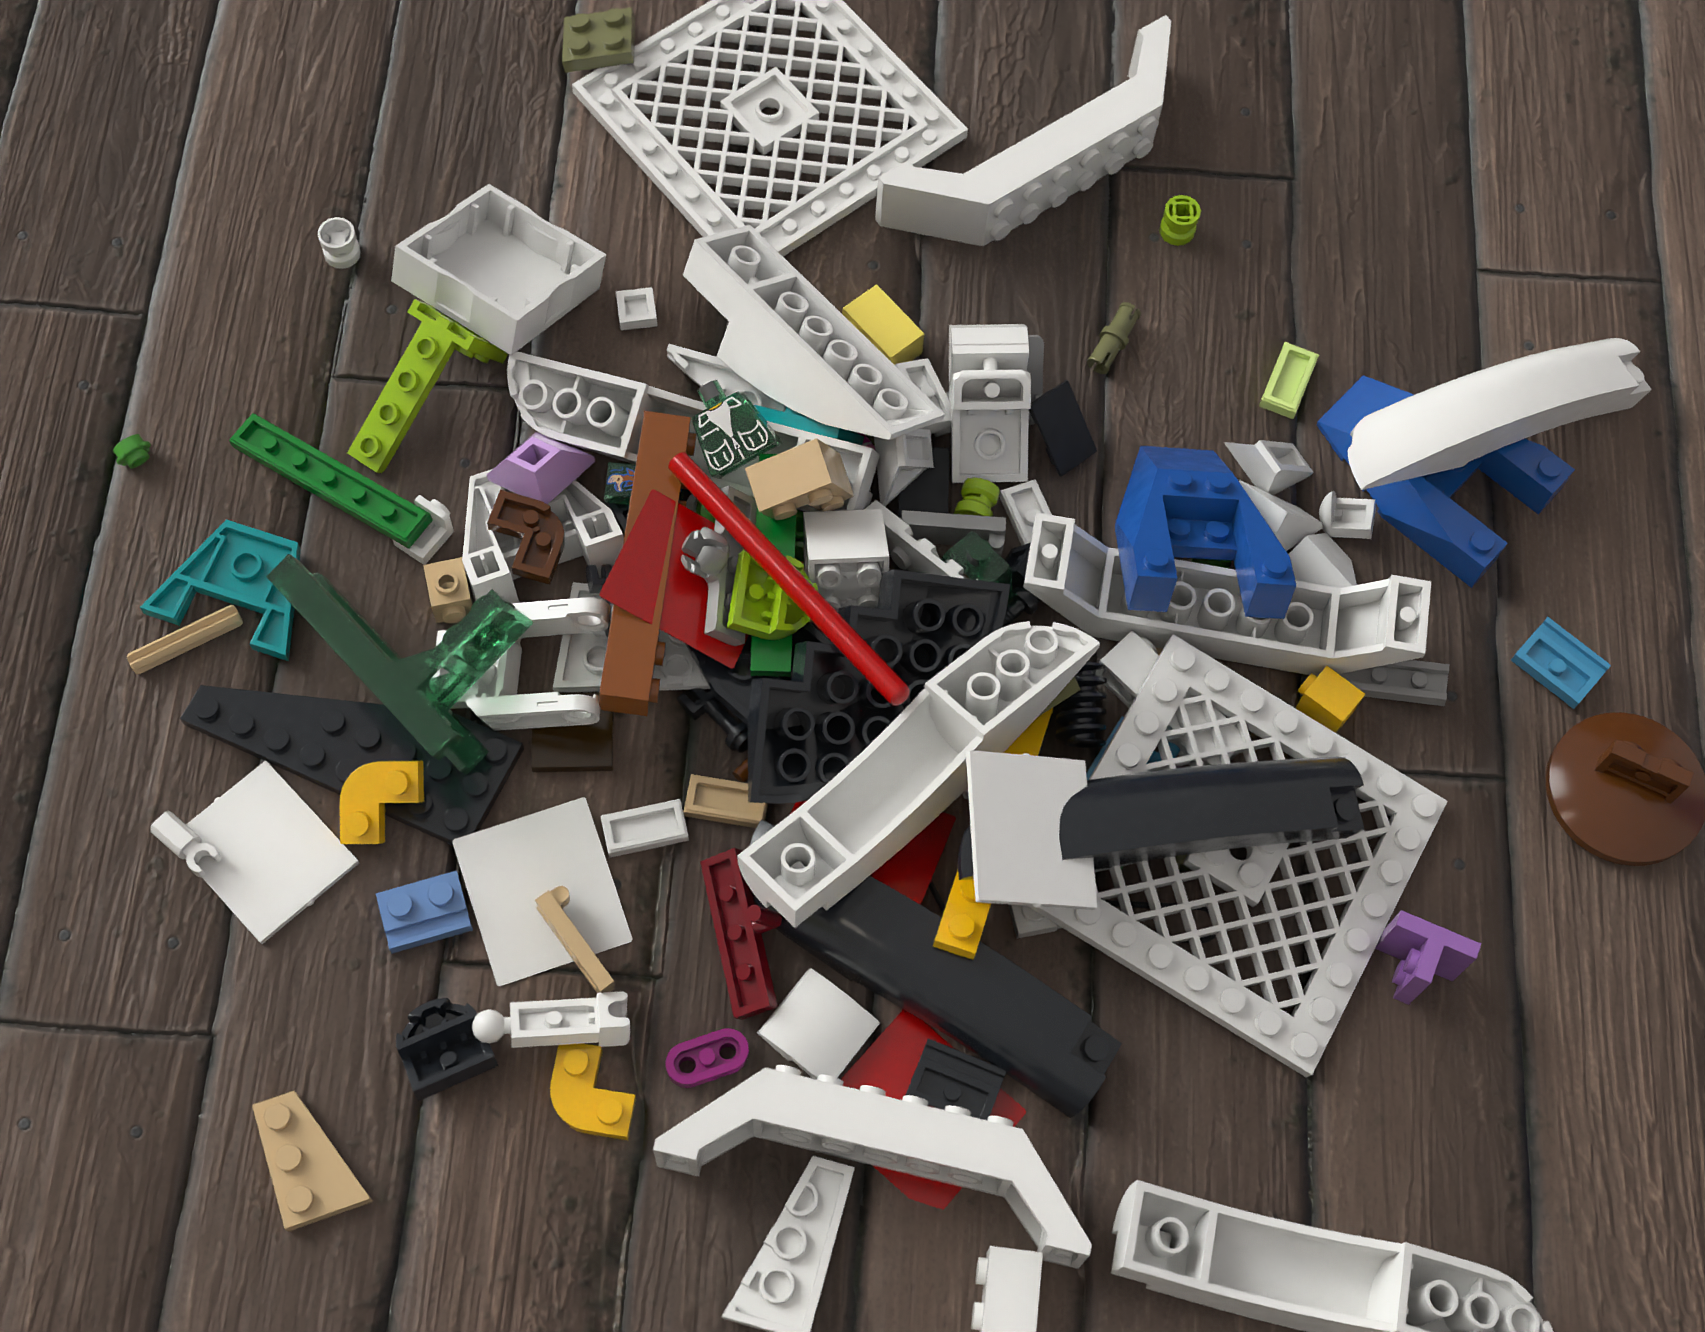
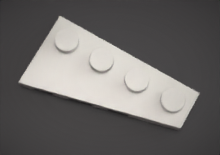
(912, 554)
(791, 1267)

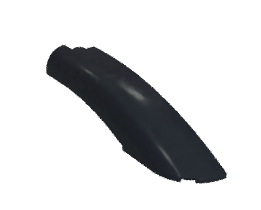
(1204, 811)

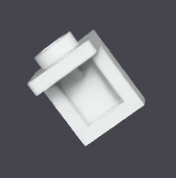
(434, 535)

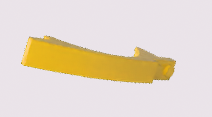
(963, 917)

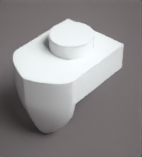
(1347, 516)

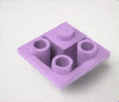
(540, 468)

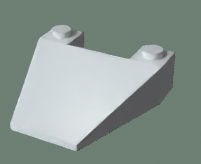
(489, 555)

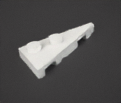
(706, 368)

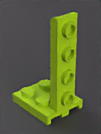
(413, 382)

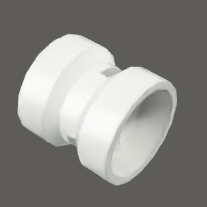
(339, 242)

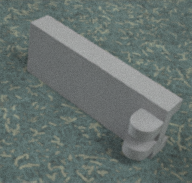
(951, 528)
(1404, 681)

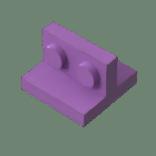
(1423, 952)

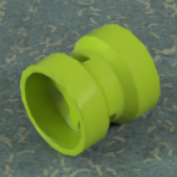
(1179, 220)
(978, 497)

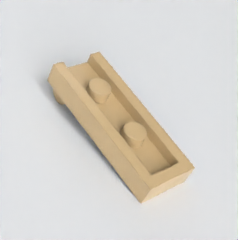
(551, 909)

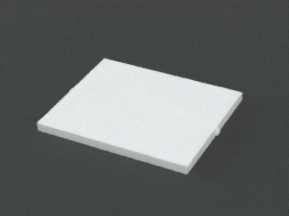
(1016, 831)
(271, 852)

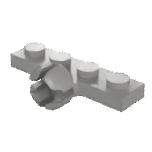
(716, 562)

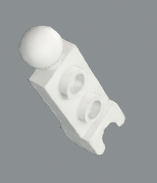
(559, 1022)

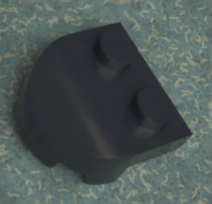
(441, 1047)

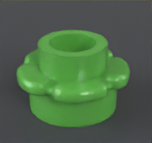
(132, 451)

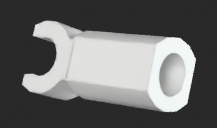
(183, 841)

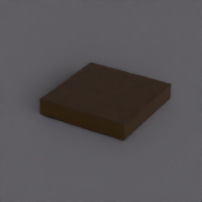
(574, 747)

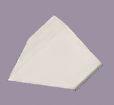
(902, 461)
(1271, 464)
(1286, 520)
(1322, 562)

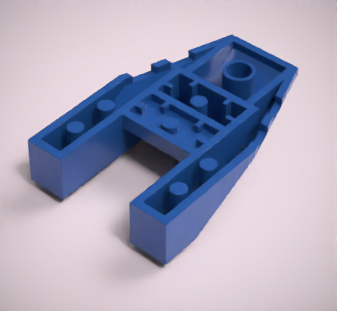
(1423, 505)
(1196, 508)

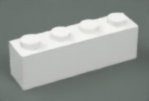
(1126, 672)
(1009, 1290)

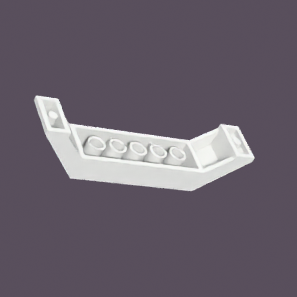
(1040, 168)
(1322, 627)
(885, 1134)

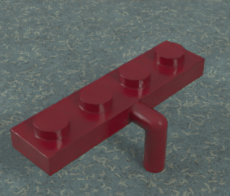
(739, 936)

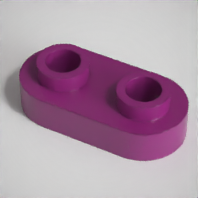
(705, 1054)

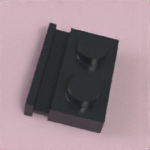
(956, 1079)

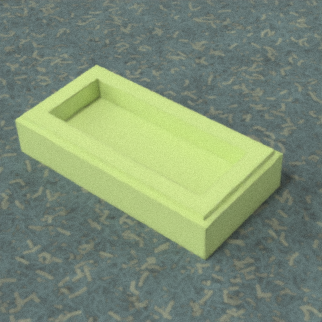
(1288, 380)

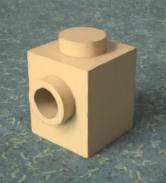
(448, 590)

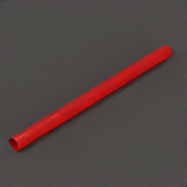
(790, 580)

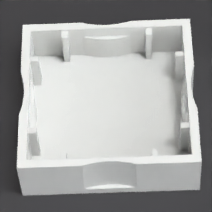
(498, 268)

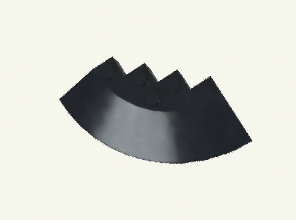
(829, 711)

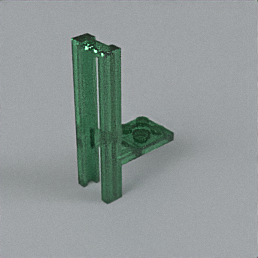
(407, 682)

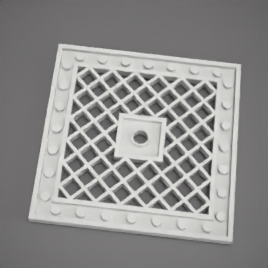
(932, 123)
(1413, 812)

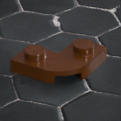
(537, 527)

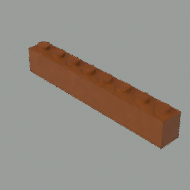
(633, 643)

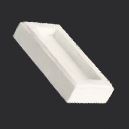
(644, 828)

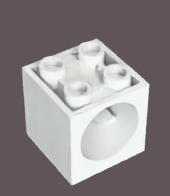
(846, 555)

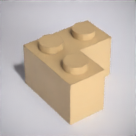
(800, 477)

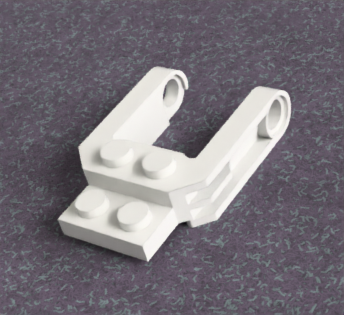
(495, 693)

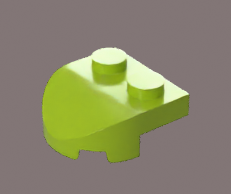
(759, 603)

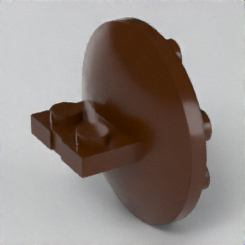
(1626, 789)

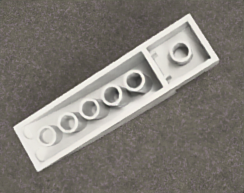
(798, 343)

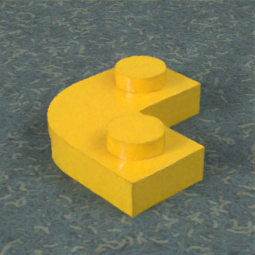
(367, 792)
(582, 1104)

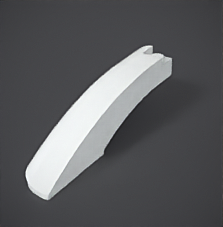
(1494, 409)
(608, 414)
(912, 768)
(1307, 1273)

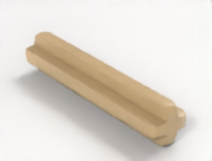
(184, 639)

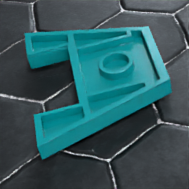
(233, 569)

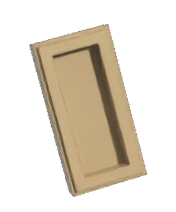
(722, 802)

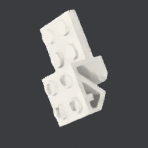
(989, 402)

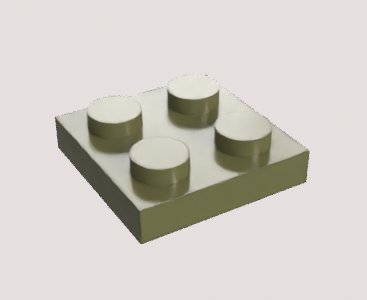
(598, 39)

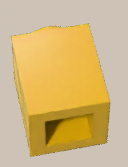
(1329, 698)

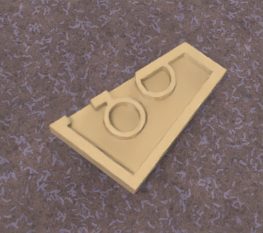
(304, 1164)

